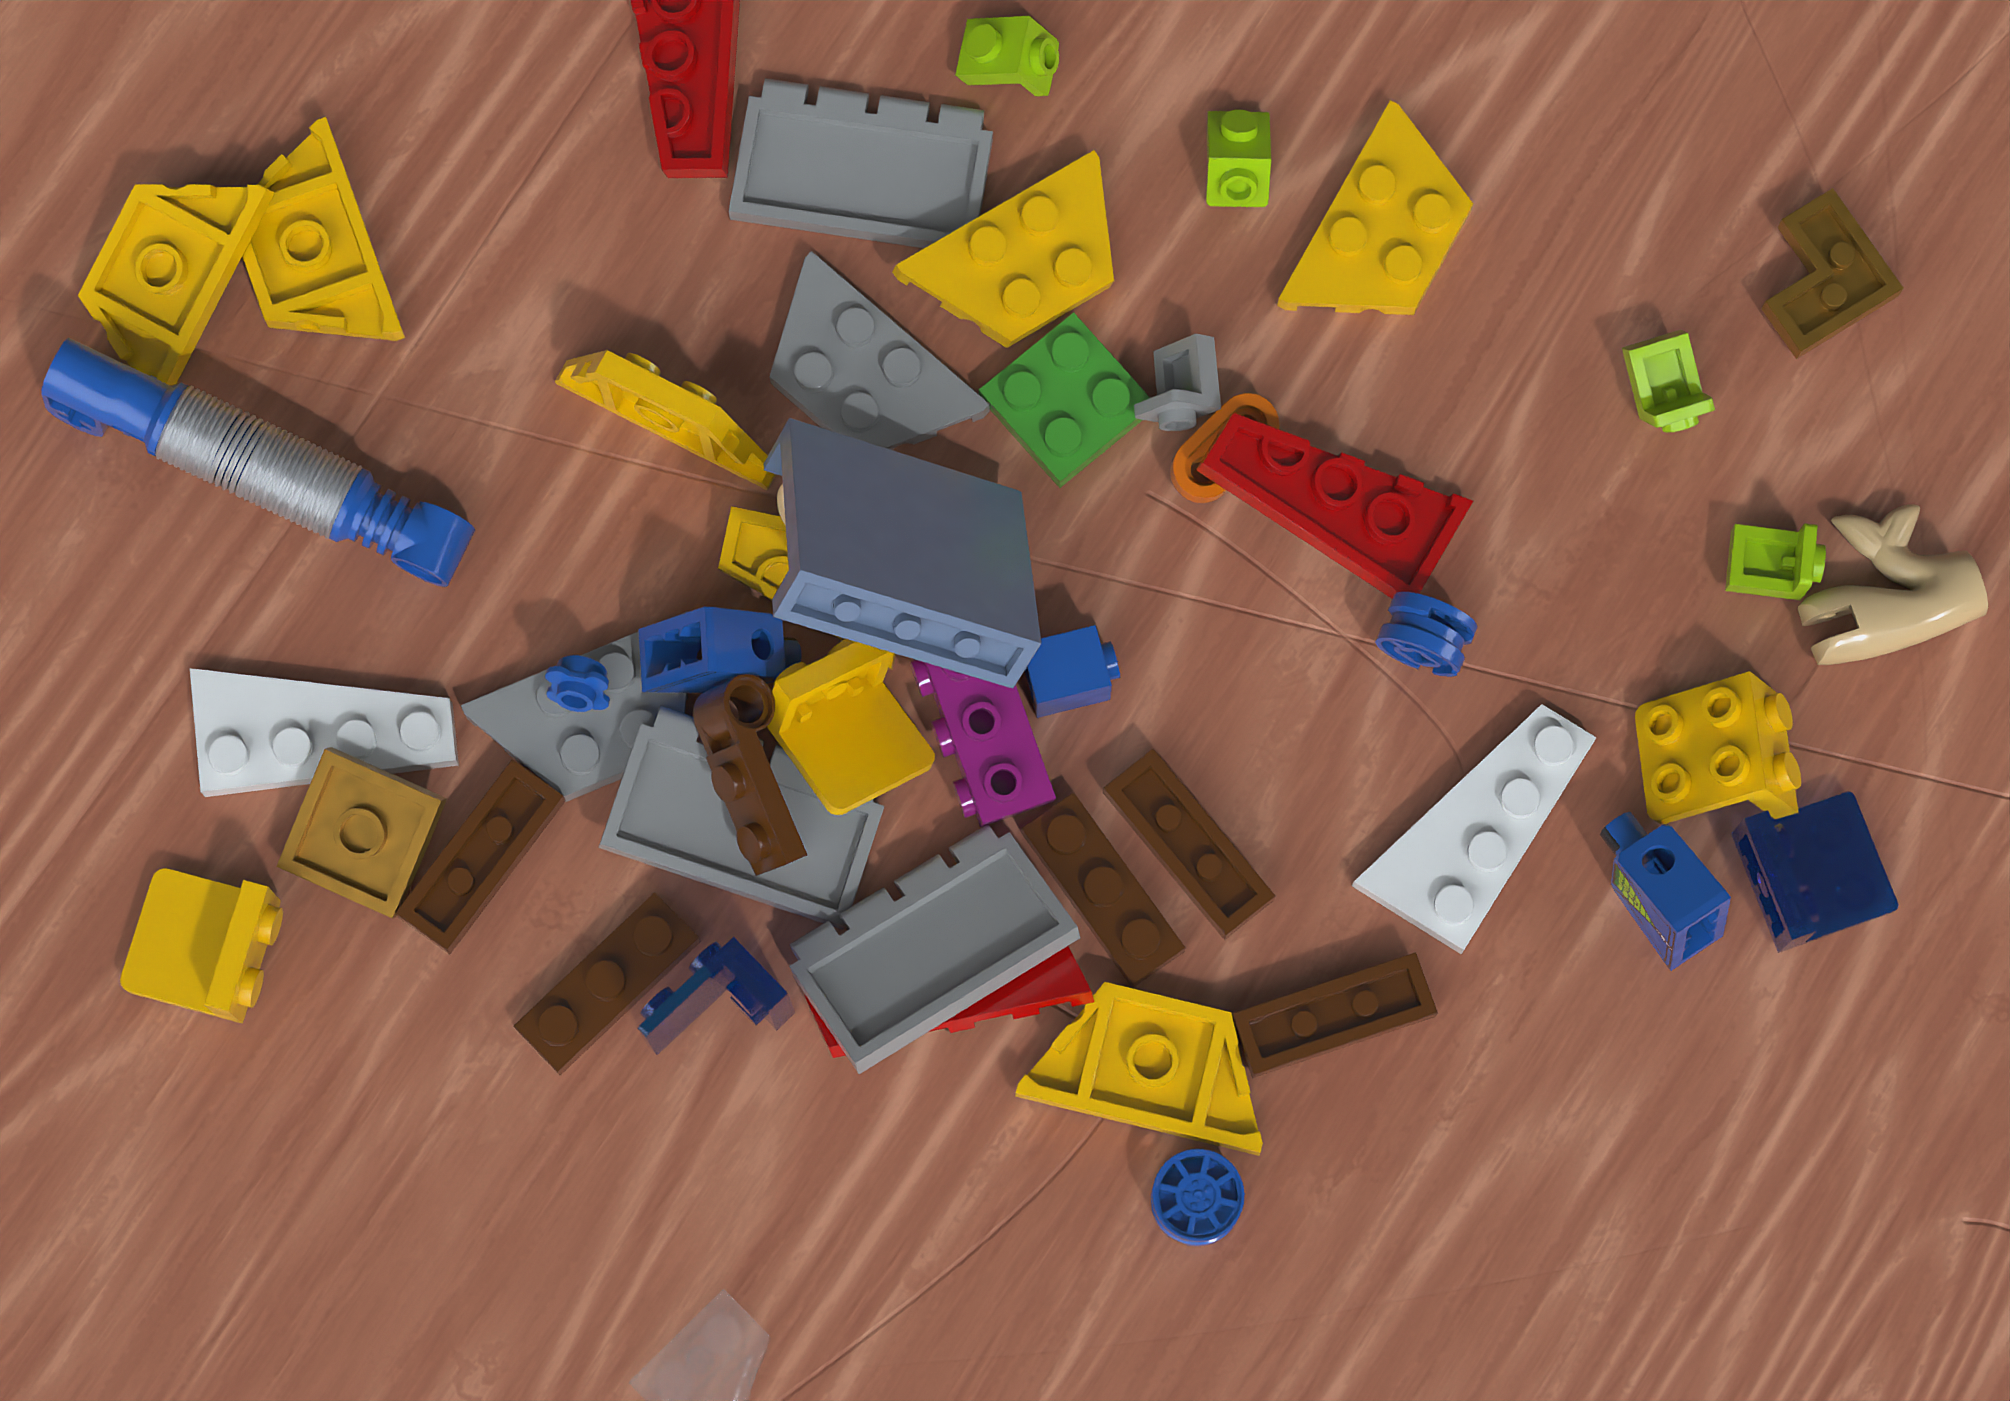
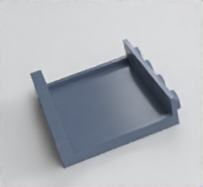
(904, 555)

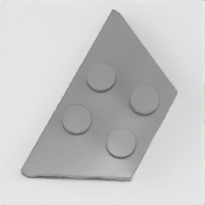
(861, 370)
(569, 747)

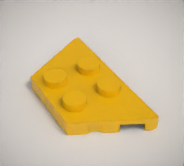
(1383, 227)
(313, 249)
(1023, 257)
(169, 269)
(673, 412)
(1151, 1067)

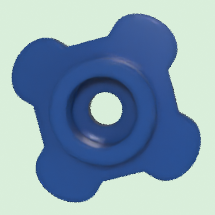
(578, 684)

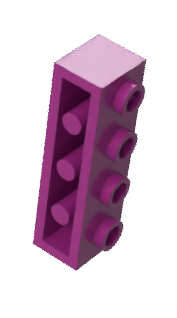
(990, 741)

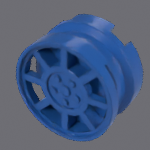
(1426, 633)
(1197, 1197)

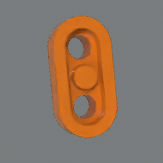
(1195, 448)

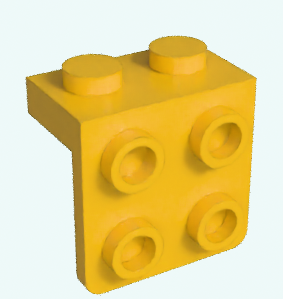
(847, 727)
(1717, 750)
(202, 944)

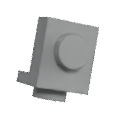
(1184, 384)

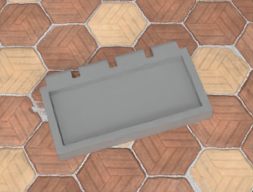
(857, 170)
(678, 823)
(933, 949)

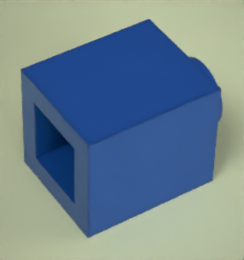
(1071, 671)

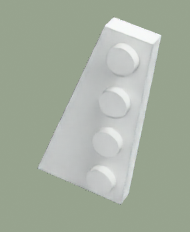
(274, 730)
(1470, 841)

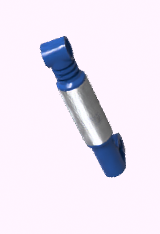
(253, 460)

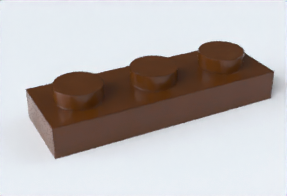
(1188, 844)
(480, 857)
(1103, 890)
(607, 983)
(1334, 1015)

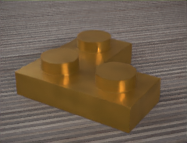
(1844, 279)

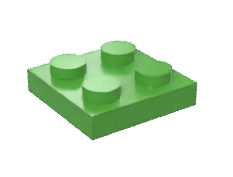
(1065, 400)

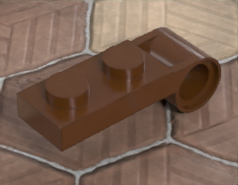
(743, 772)

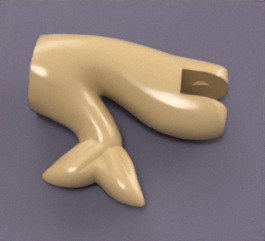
(1941, 597)

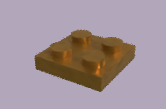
(361, 832)

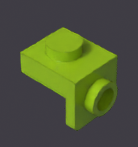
(1008, 53)
(1238, 158)
(1666, 382)
(1774, 561)

